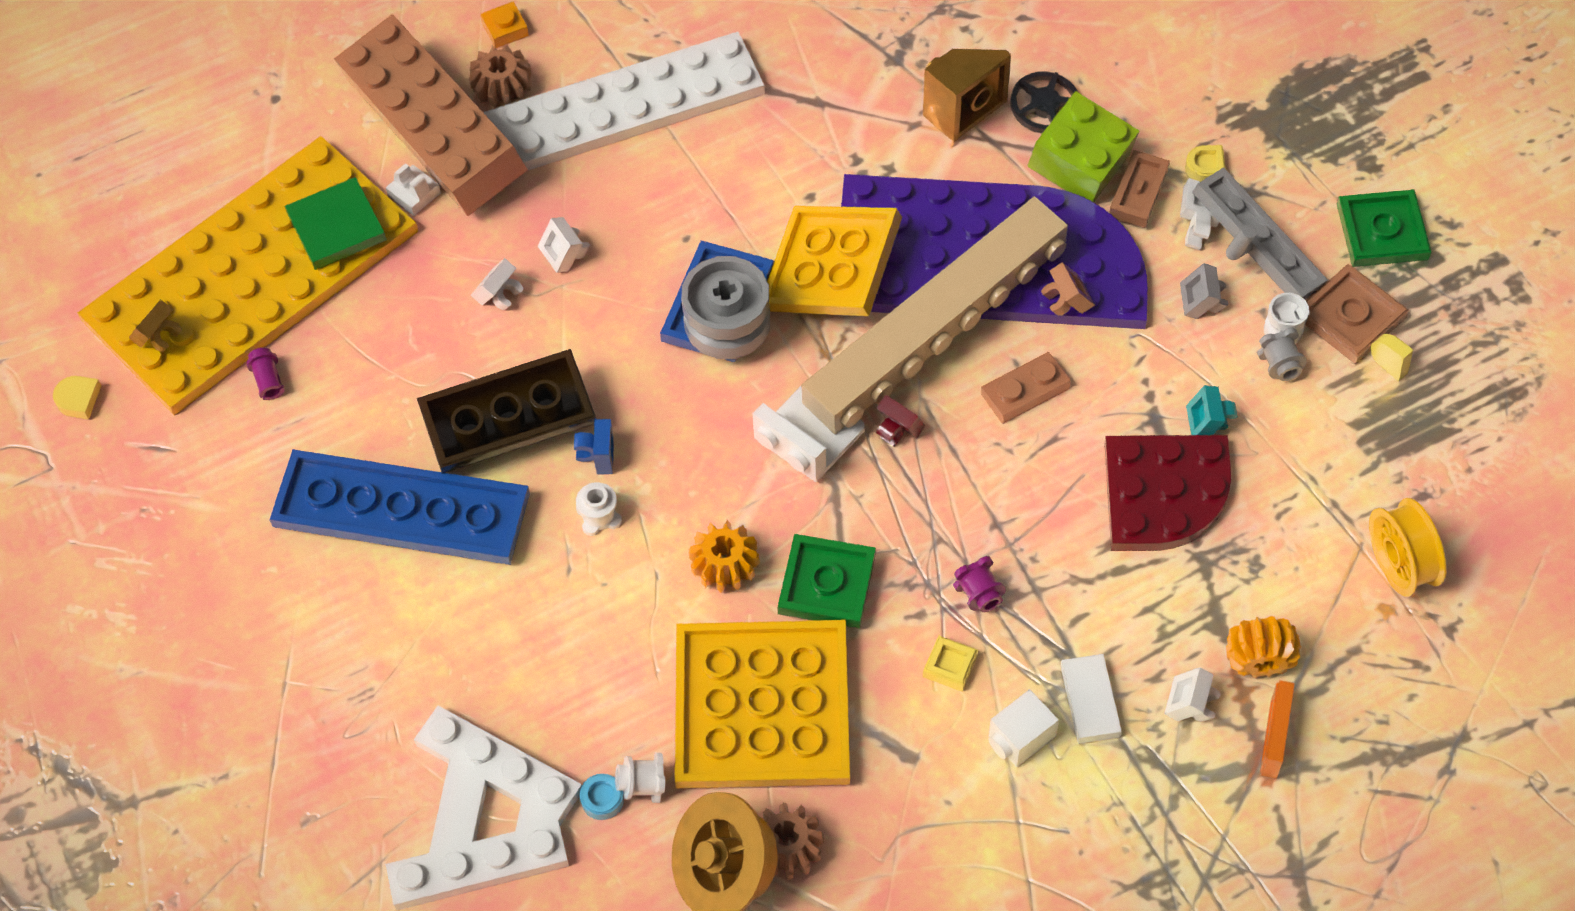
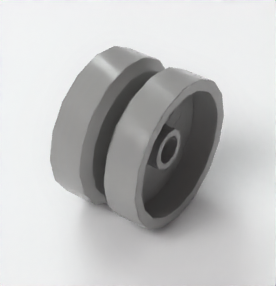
(726, 307)

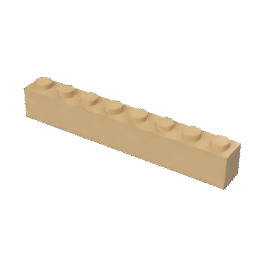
(934, 316)

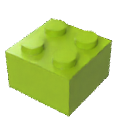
(1083, 147)

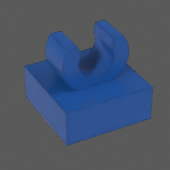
(597, 446)

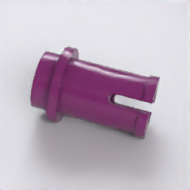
(263, 365)

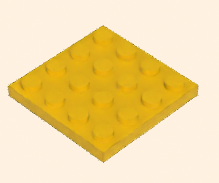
(761, 704)

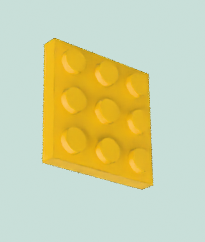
(832, 259)

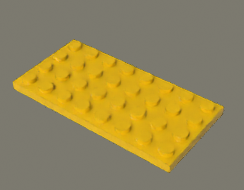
(237, 280)

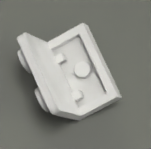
(801, 437)

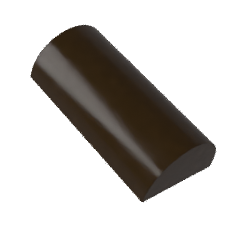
(506, 411)

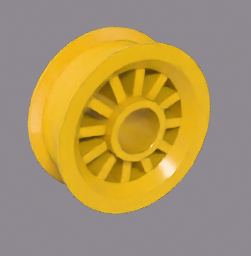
(1407, 546)

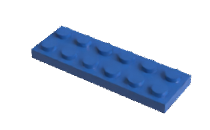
(400, 506)

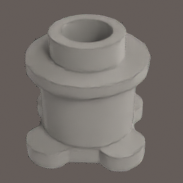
(1282, 355)

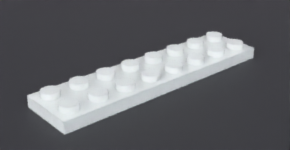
(629, 101)

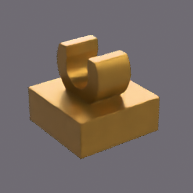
(152, 326)

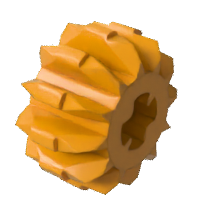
(708, 559)
(1263, 647)

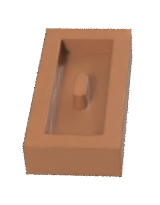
(1139, 188)
(1025, 387)

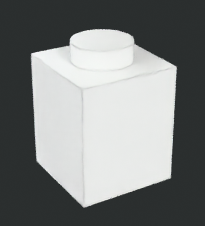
(1022, 728)

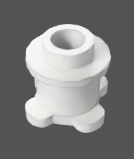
(597, 507)
(641, 777)

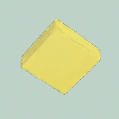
(950, 663)

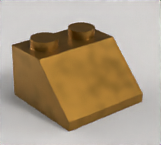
(965, 88)

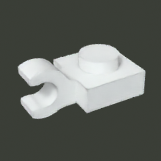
(1199, 215)

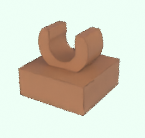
(1071, 291)

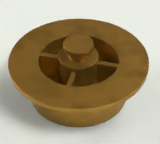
(722, 854)

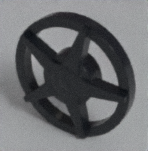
(1044, 100)

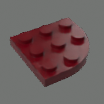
(1164, 488)

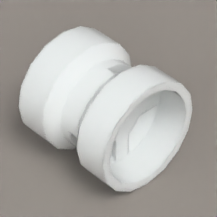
(1286, 312)

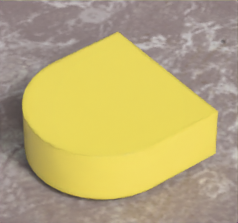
(1204, 161)
(1392, 355)
(76, 396)

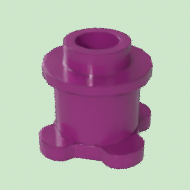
(979, 585)

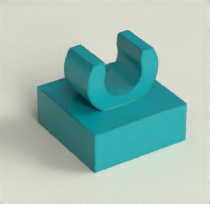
(1208, 412)

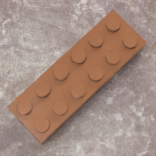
(431, 114)

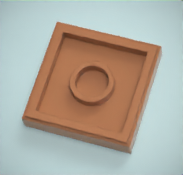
(1353, 313)

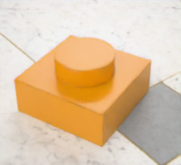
(504, 24)

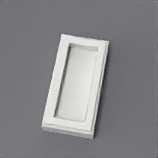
(1090, 698)

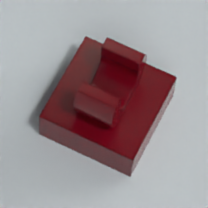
(897, 421)

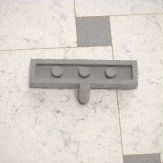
(1258, 235)

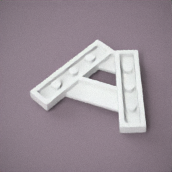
(455, 858)

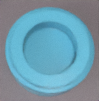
(600, 797)

